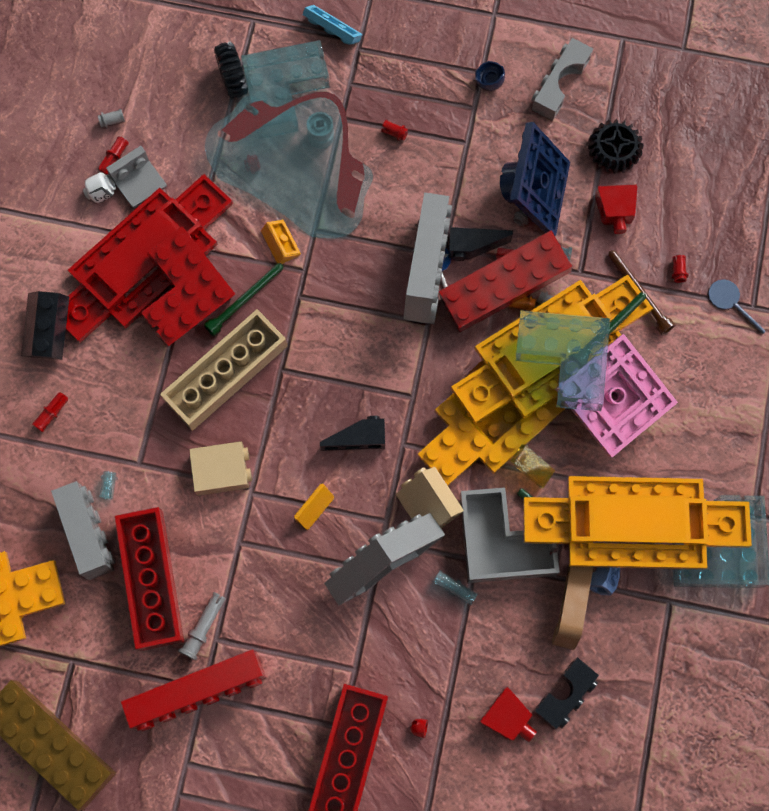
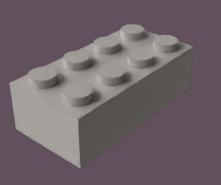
(83, 531)

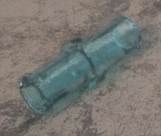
(455, 587)

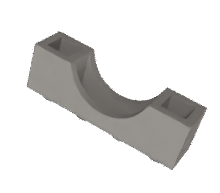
(572, 61)

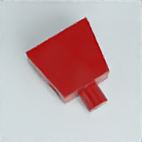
(617, 205)
(509, 717)

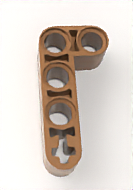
(573, 607)

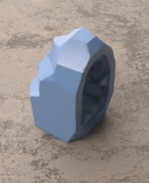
(605, 580)

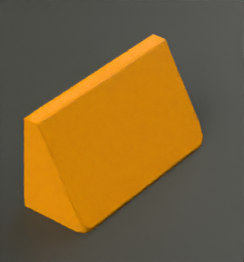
(280, 241)
(314, 507)

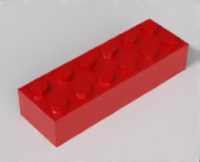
(505, 281)
(149, 579)
(192, 690)
(349, 750)

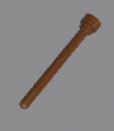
(663, 323)

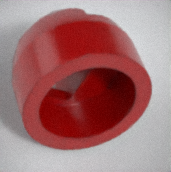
(419, 727)

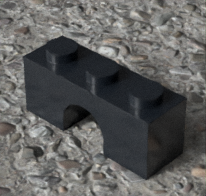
(580, 680)

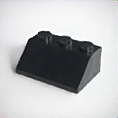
(45, 325)

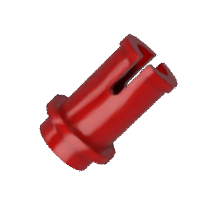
(395, 130)
(679, 269)

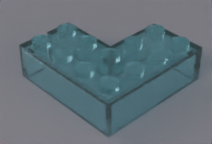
(285, 72)
(573, 343)
(734, 566)

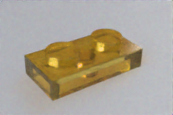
(532, 466)

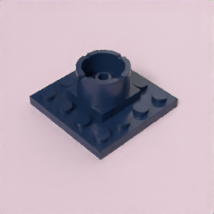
(537, 179)

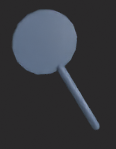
(725, 295)

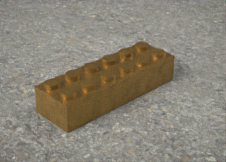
(51, 746)

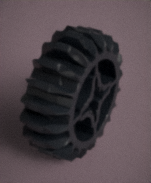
(231, 69)
(605, 151)

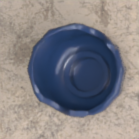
(490, 76)

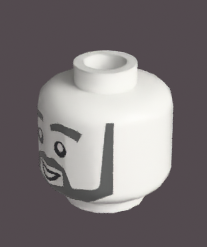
(99, 187)

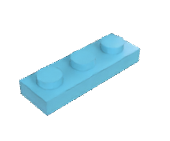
(332, 25)

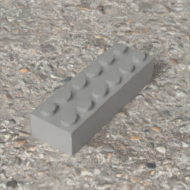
(428, 258)

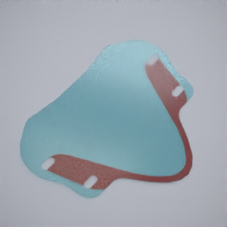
(293, 161)

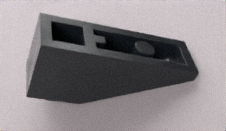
(472, 242)
(361, 435)

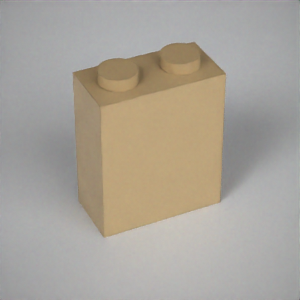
(220, 468)
(427, 495)

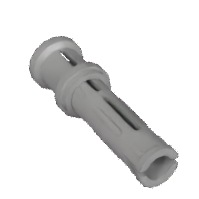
(197, 636)

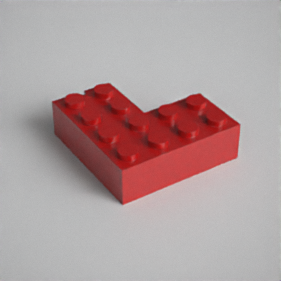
(195, 291)

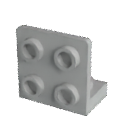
(136, 176)

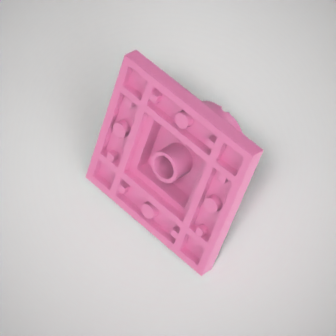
(636, 400)

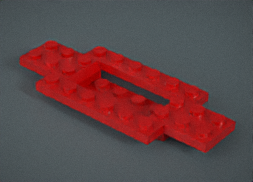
(123, 261)

